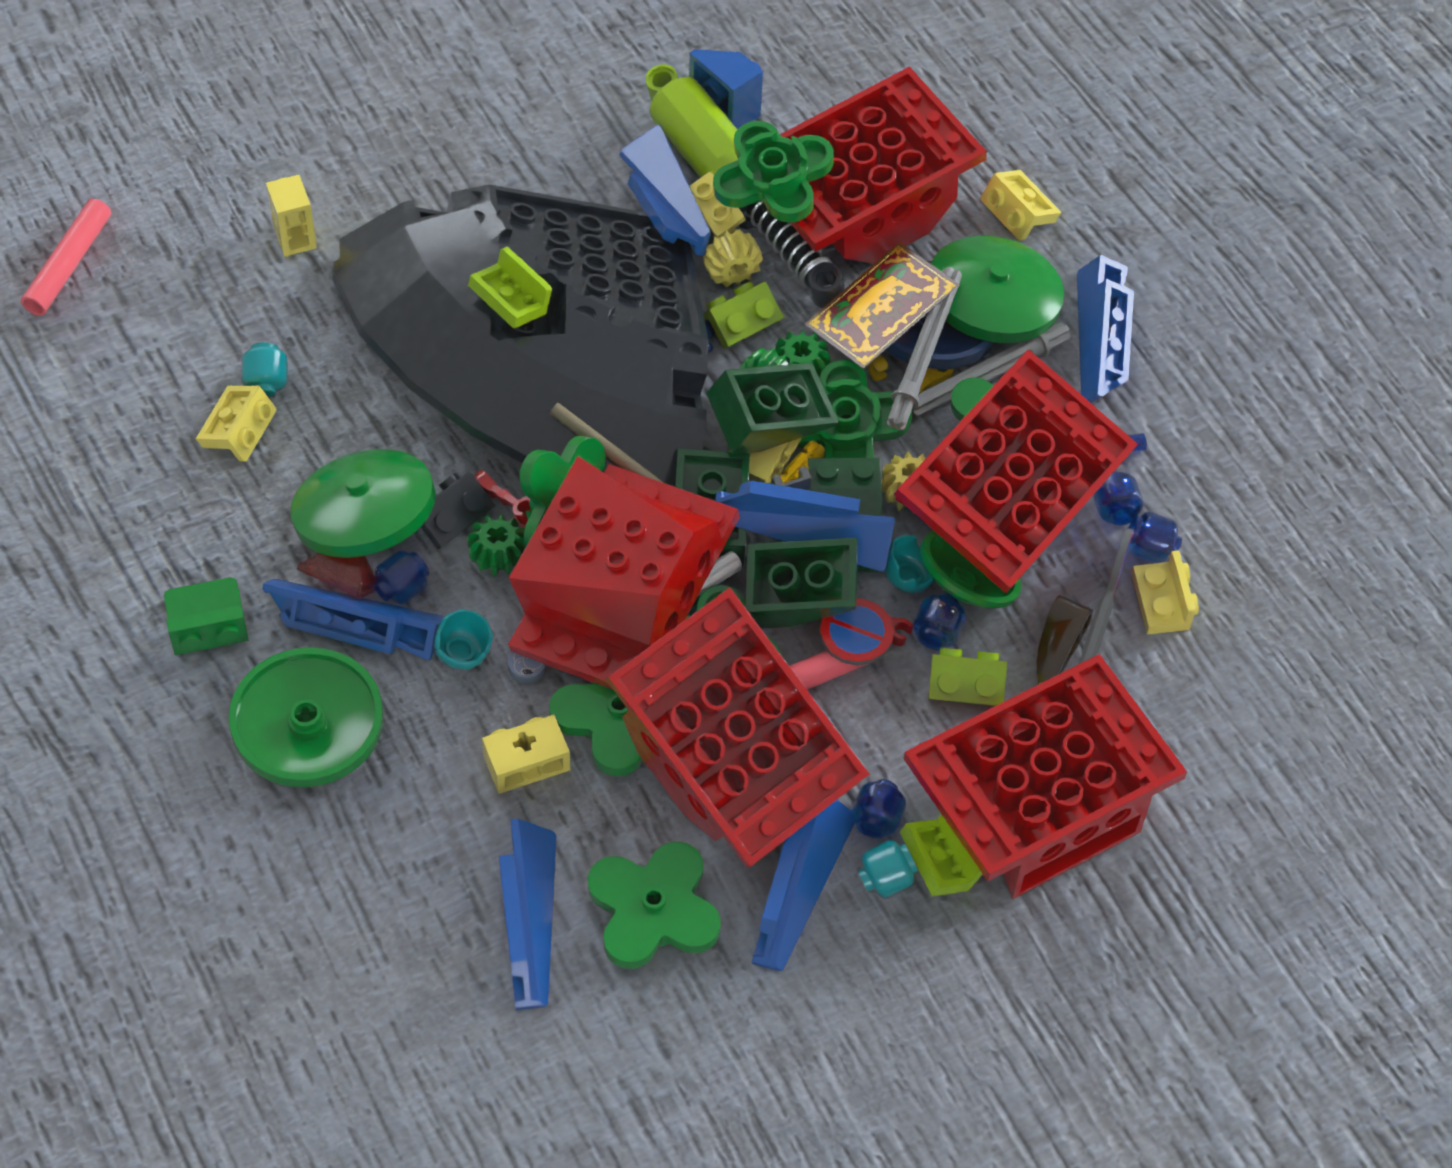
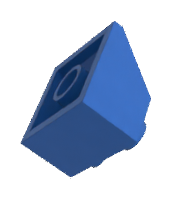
(730, 81)

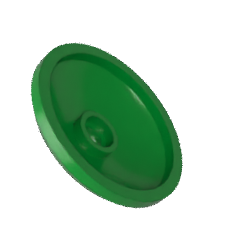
(960, 577)

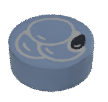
(525, 669)

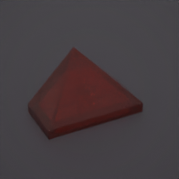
(344, 573)

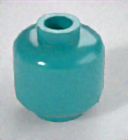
(265, 367)
(887, 868)

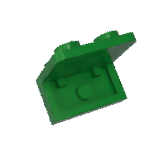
(205, 616)

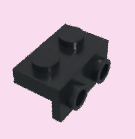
(456, 508)

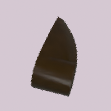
(1061, 636)

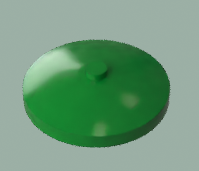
(1004, 289)
(363, 503)
(306, 717)

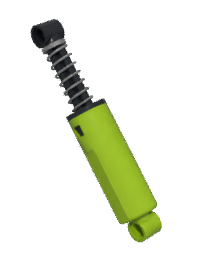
(707, 143)

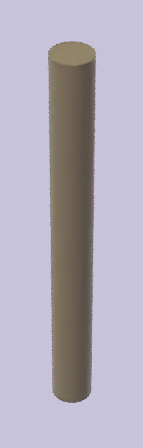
(611, 451)

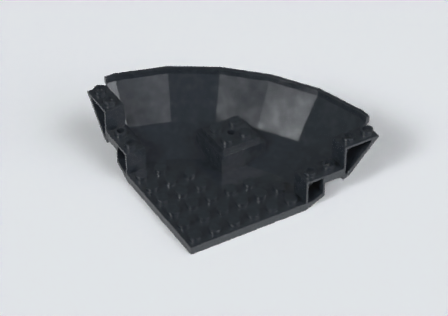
(614, 347)

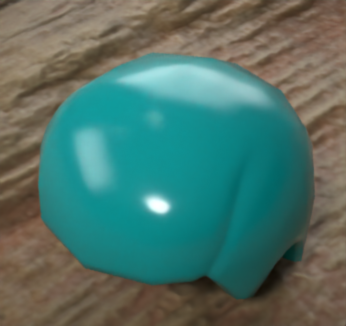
(906, 567)
(463, 639)

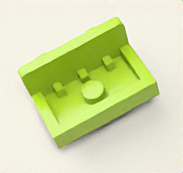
(512, 289)
(744, 314)
(967, 679)
(940, 857)

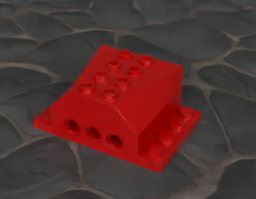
(891, 168)
(1015, 470)
(613, 569)
(733, 730)
(1047, 776)

